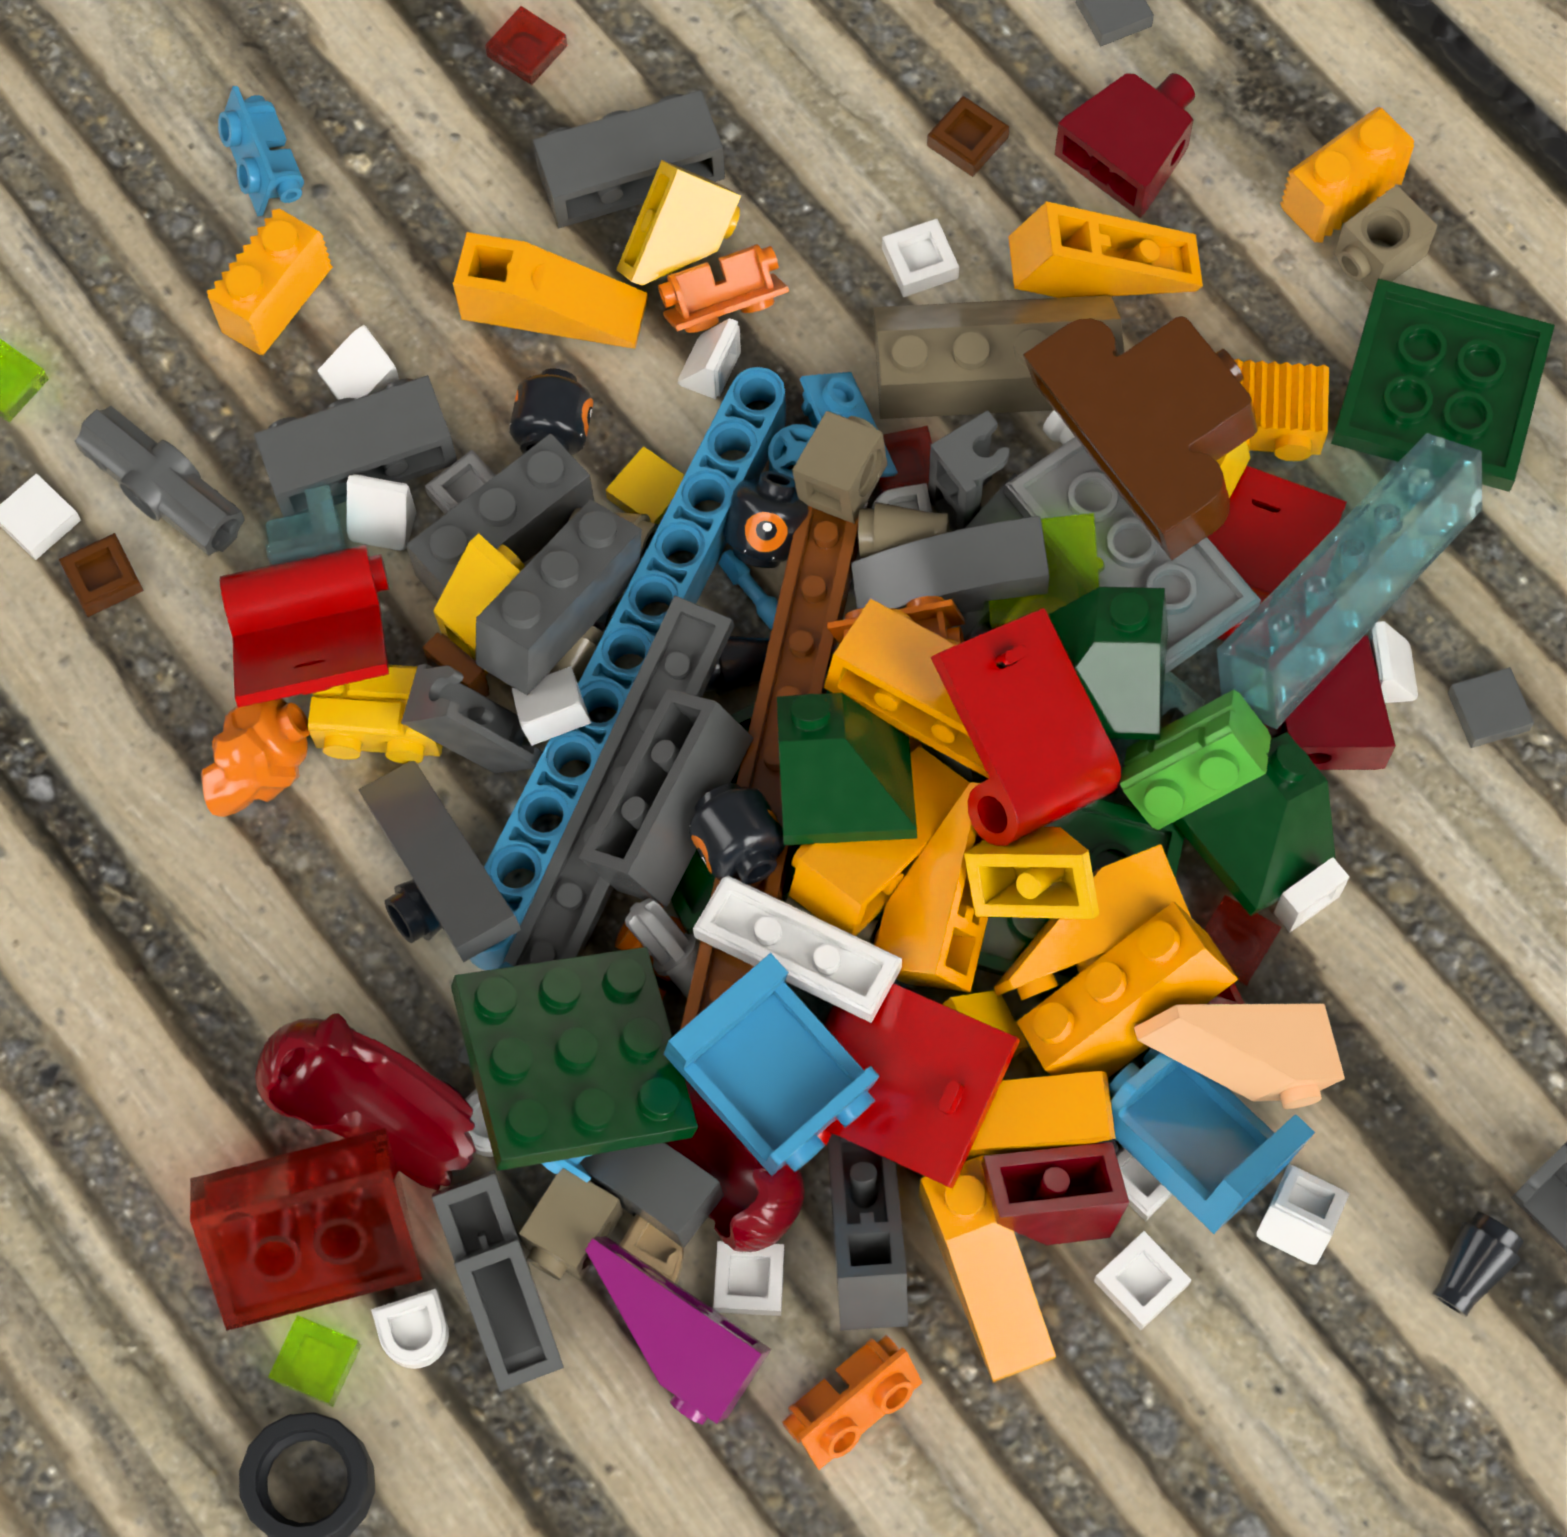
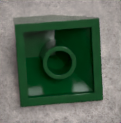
(1119, 655)
(842, 772)
(1268, 829)

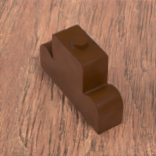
(1151, 419)

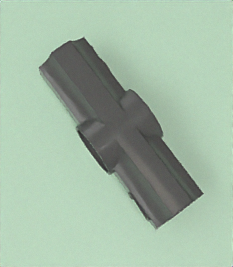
(159, 480)

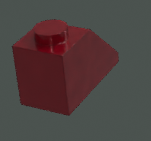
(1058, 1192)

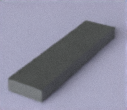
(439, 860)

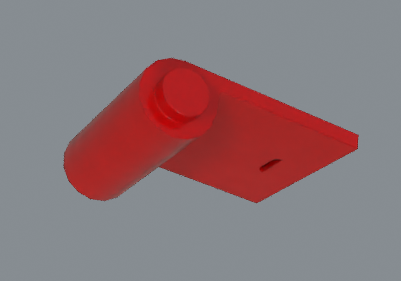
(1272, 529)
(306, 624)
(1027, 727)
(932, 1083)

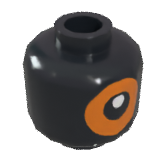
(553, 405)
(764, 519)
(737, 833)

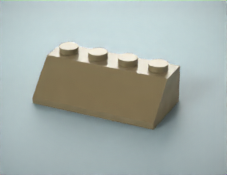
(971, 353)

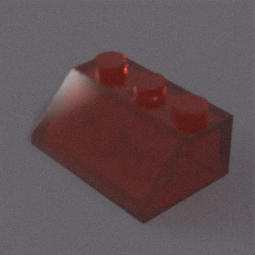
(304, 1229)

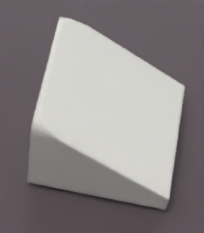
(712, 359)
(358, 367)
(379, 512)
(1393, 663)
(551, 707)
(1302, 1215)

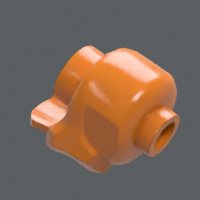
(255, 755)

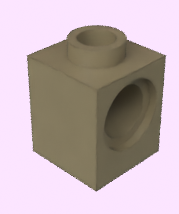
(1392, 220)
(840, 466)
(566, 1223)

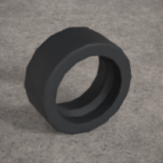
(285, 1433)

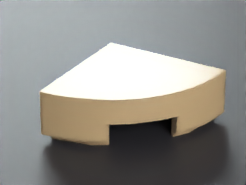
(654, 1248)

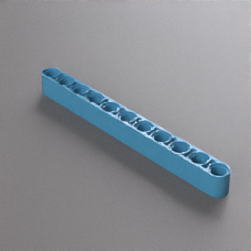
(633, 631)

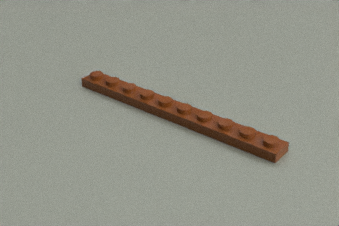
(795, 664)

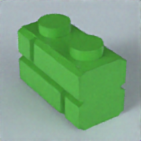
(1196, 760)

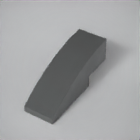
(959, 565)
(658, 1187)
(497, 1280)

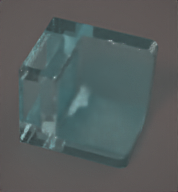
(307, 532)

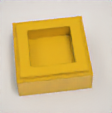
(645, 486)

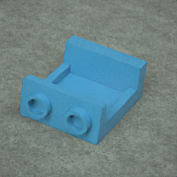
(771, 1068)
(1199, 1137)

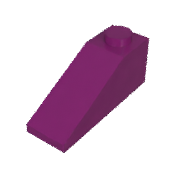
(685, 1341)

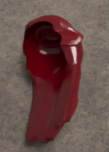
(359, 1085)
(754, 1205)

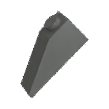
(867, 1238)

